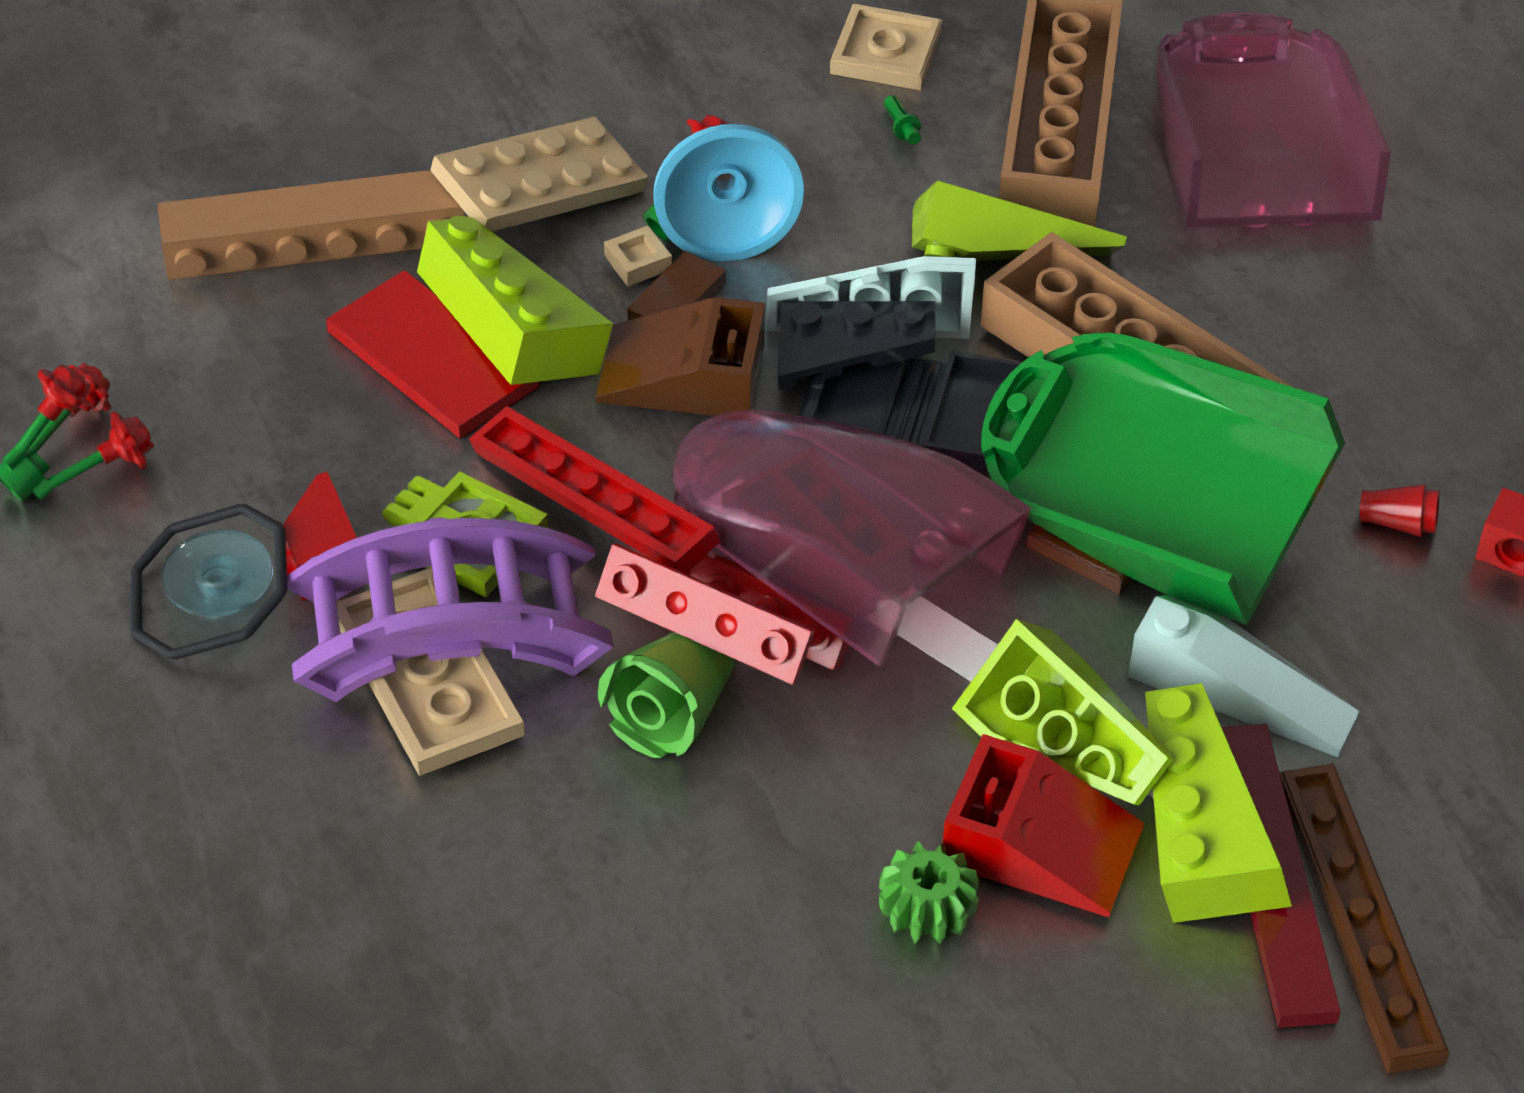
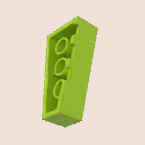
(510, 305)
(1207, 827)

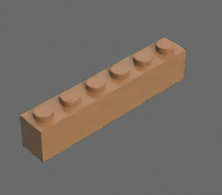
(301, 223)

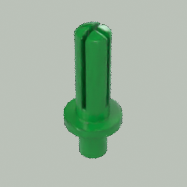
(906, 125)

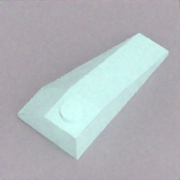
(917, 279)
(1240, 674)

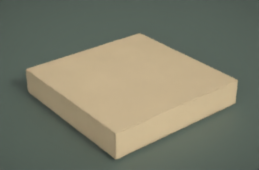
(886, 46)

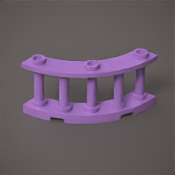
(452, 628)

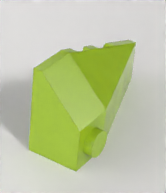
(1054, 702)

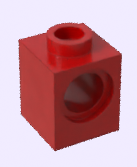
(1504, 534)

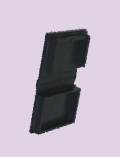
(915, 401)

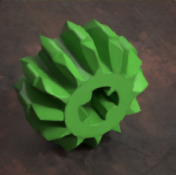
(928, 892)

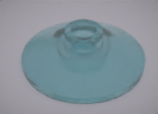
(217, 573)

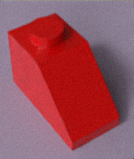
(316, 523)

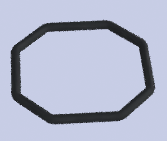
(226, 639)

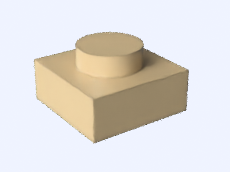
(637, 255)

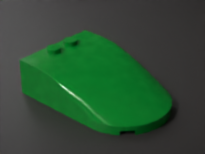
(1162, 463)

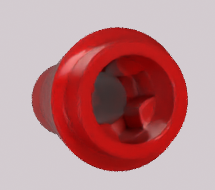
(1402, 508)

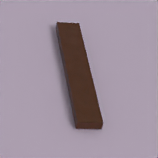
(1363, 921)

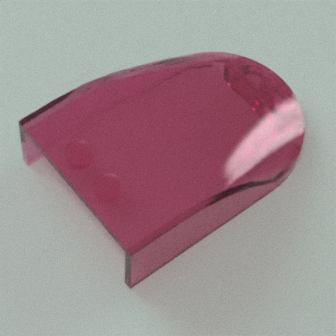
(1267, 125)
(842, 516)

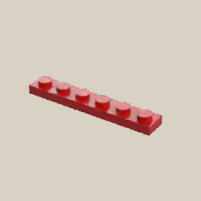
(595, 490)

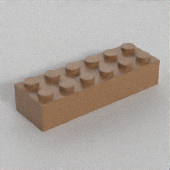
(1061, 107)
(1065, 293)

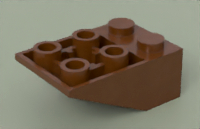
(687, 358)

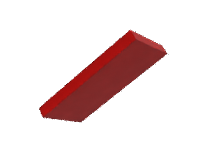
(425, 354)

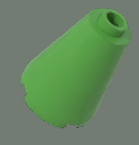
(664, 693)

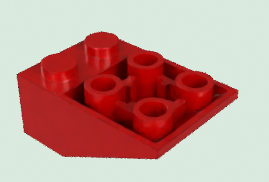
(1040, 828)

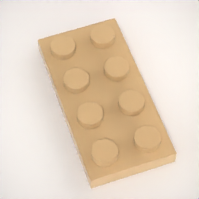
(539, 174)
(438, 706)

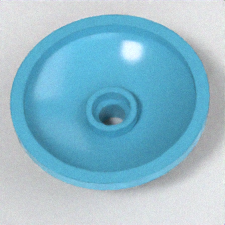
(735, 215)

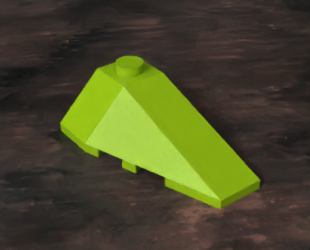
(979, 226)

